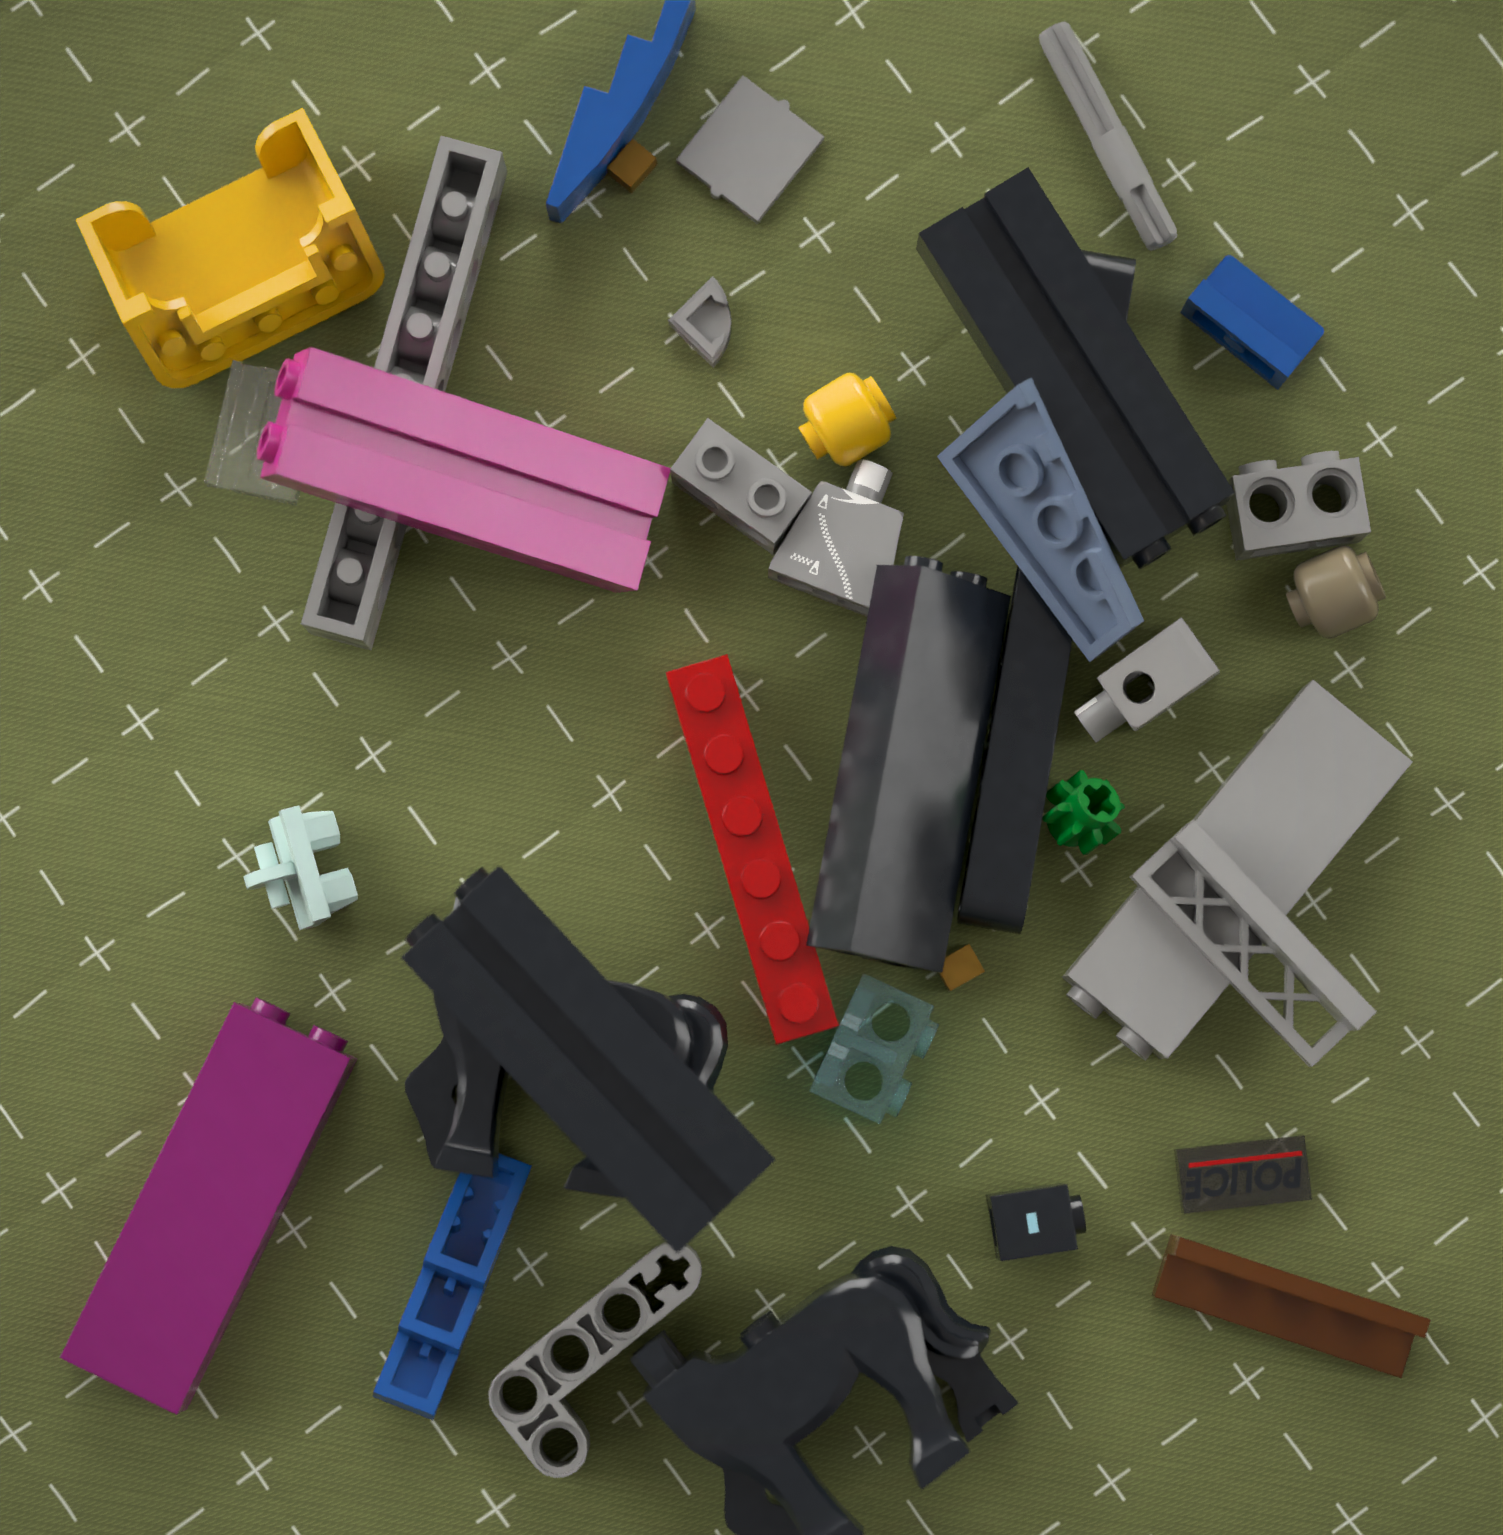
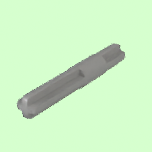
(1108, 136)

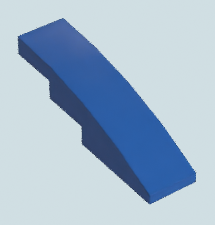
(610, 120)
(450, 1288)

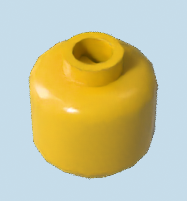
(847, 419)

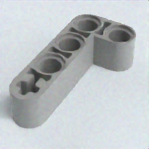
(603, 1342)

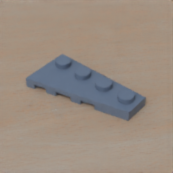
(1037, 509)

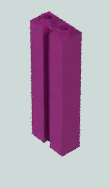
(210, 1205)

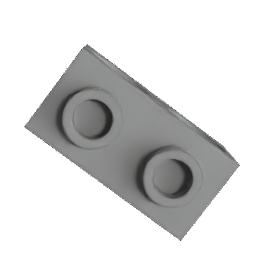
(739, 486)
(1300, 521)

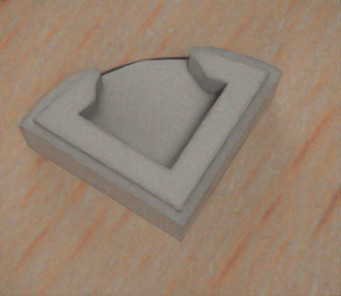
(705, 322)

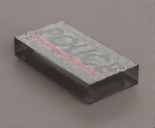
(1243, 1174)

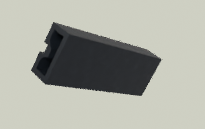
(1050, 319)
(909, 765)
(586, 1056)

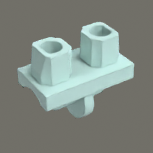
(296, 839)

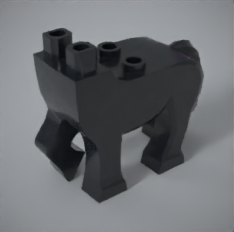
(466, 1132)
(796, 1372)

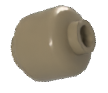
(1336, 592)

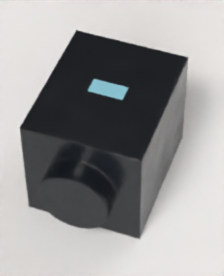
(1035, 1221)

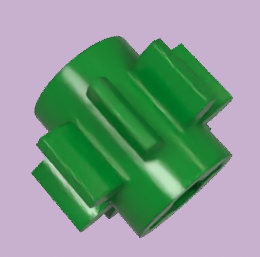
(1083, 812)

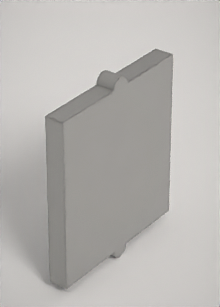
(750, 149)

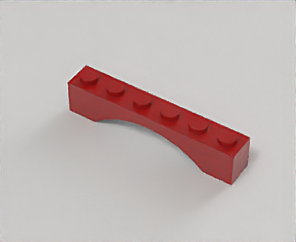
(751, 849)

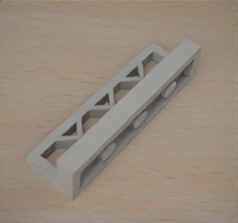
(1270, 926)

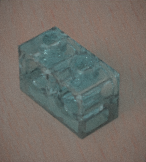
(858, 1042)

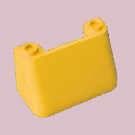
(237, 262)

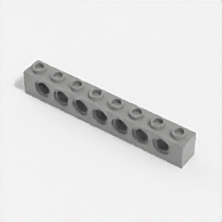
(420, 347)

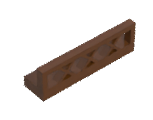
(1287, 1306)

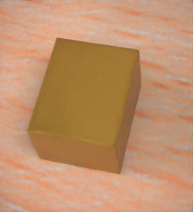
(632, 166)
(960, 968)

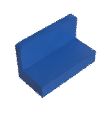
(1252, 321)

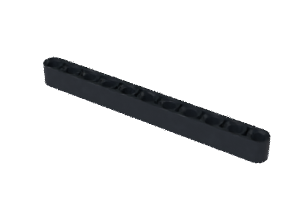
(1023, 728)

